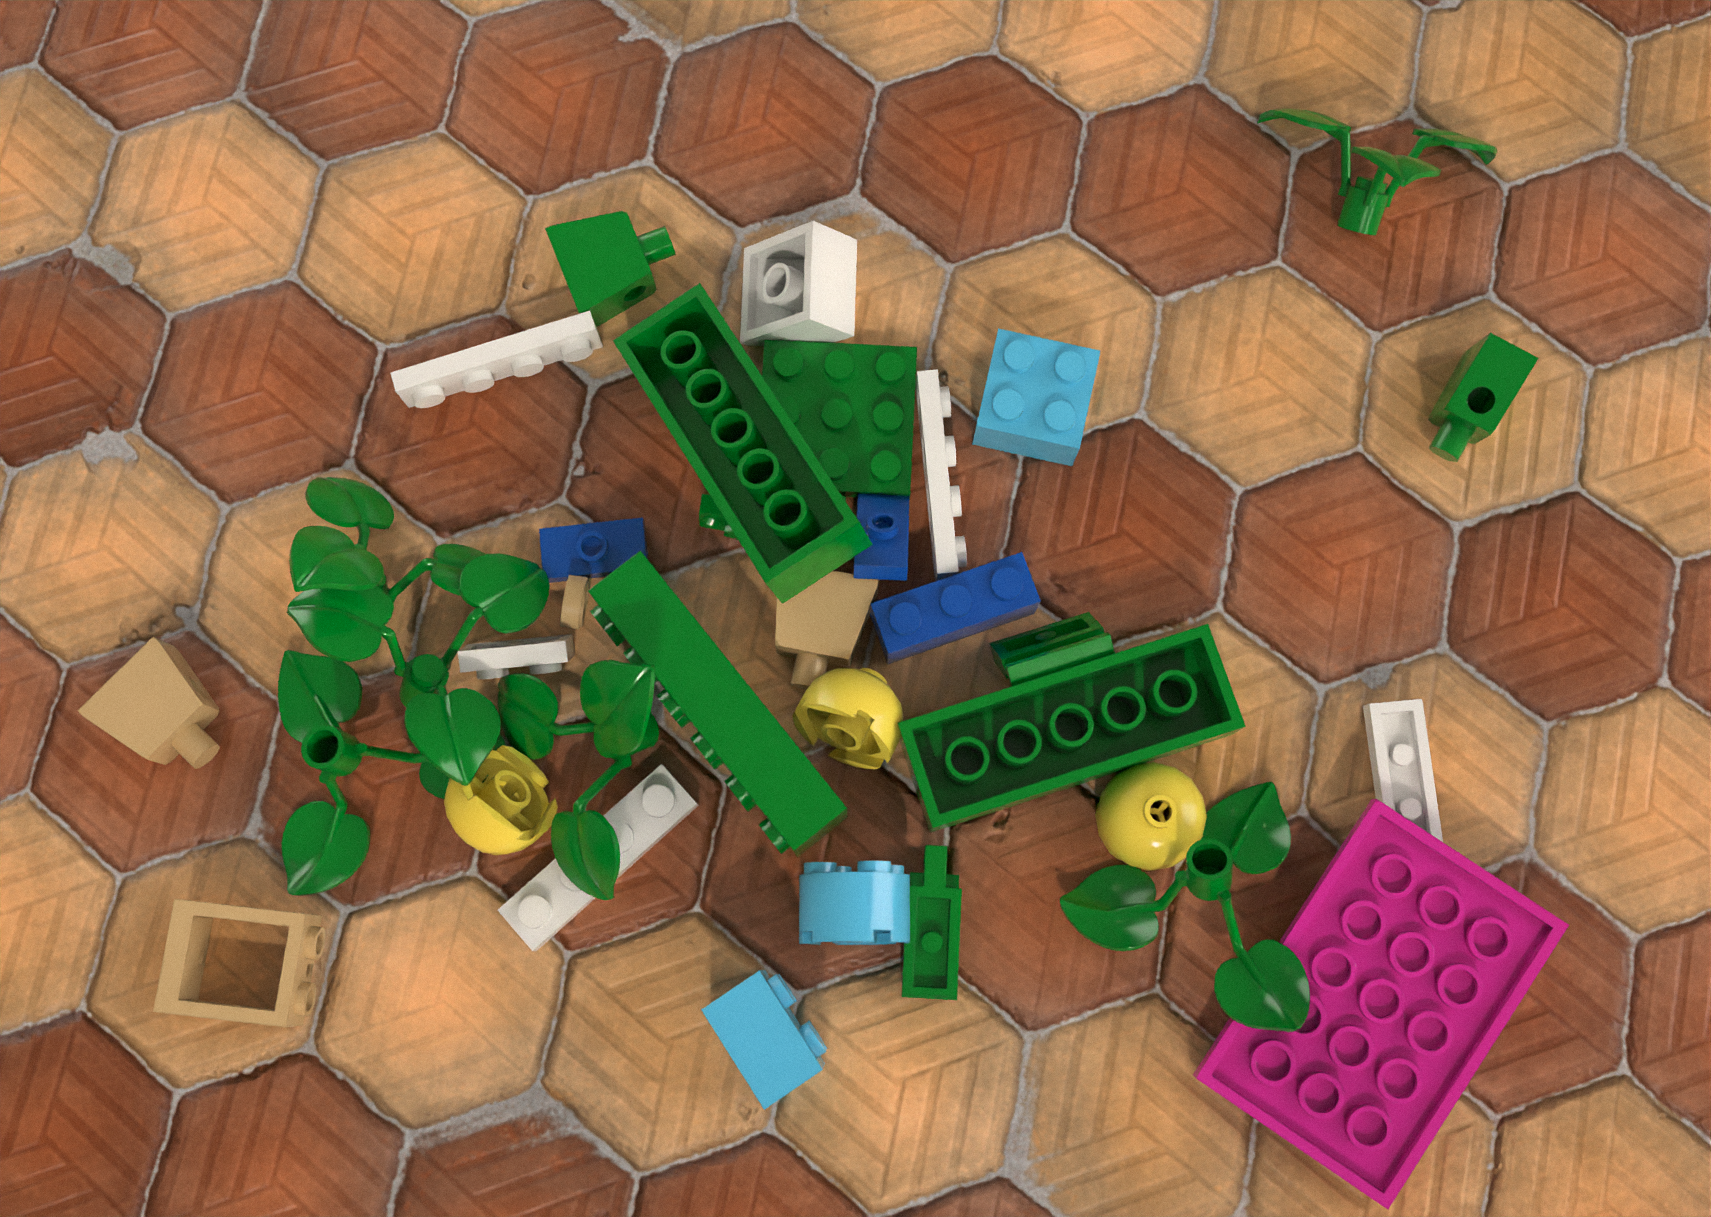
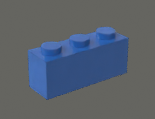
(954, 608)

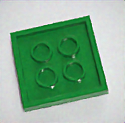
(850, 409)

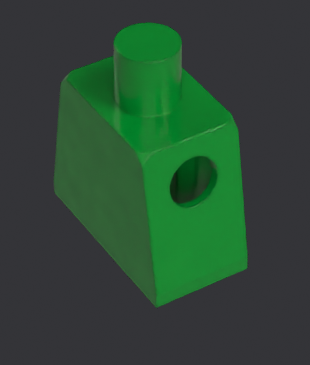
(608, 262)
(1487, 383)

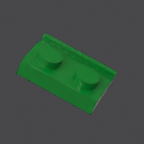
(1051, 648)

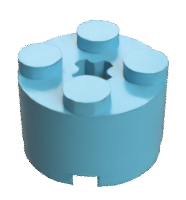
(854, 906)

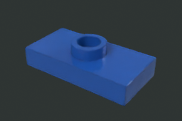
(887, 526)
(590, 548)

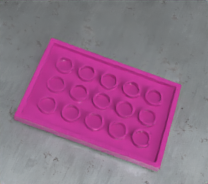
(1409, 987)

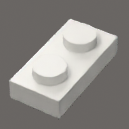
(495, 658)

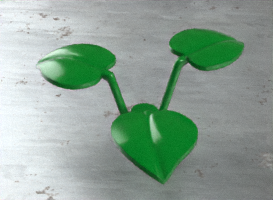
(1369, 197)
(331, 560)
(619, 705)
(447, 728)
(1246, 829)
(322, 841)

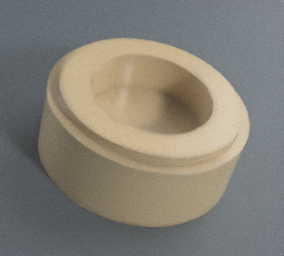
(575, 602)

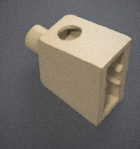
(824, 624)
(156, 707)

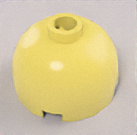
(854, 714)
(505, 809)
(1127, 822)

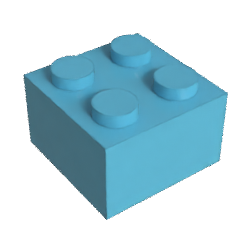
(1036, 397)
(766, 1037)

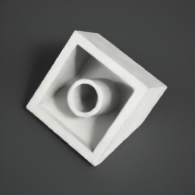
(799, 287)

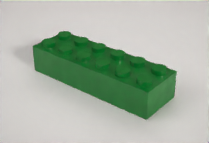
(742, 444)
(717, 701)
(1069, 727)

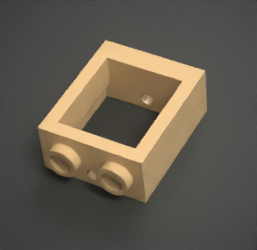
(186, 958)

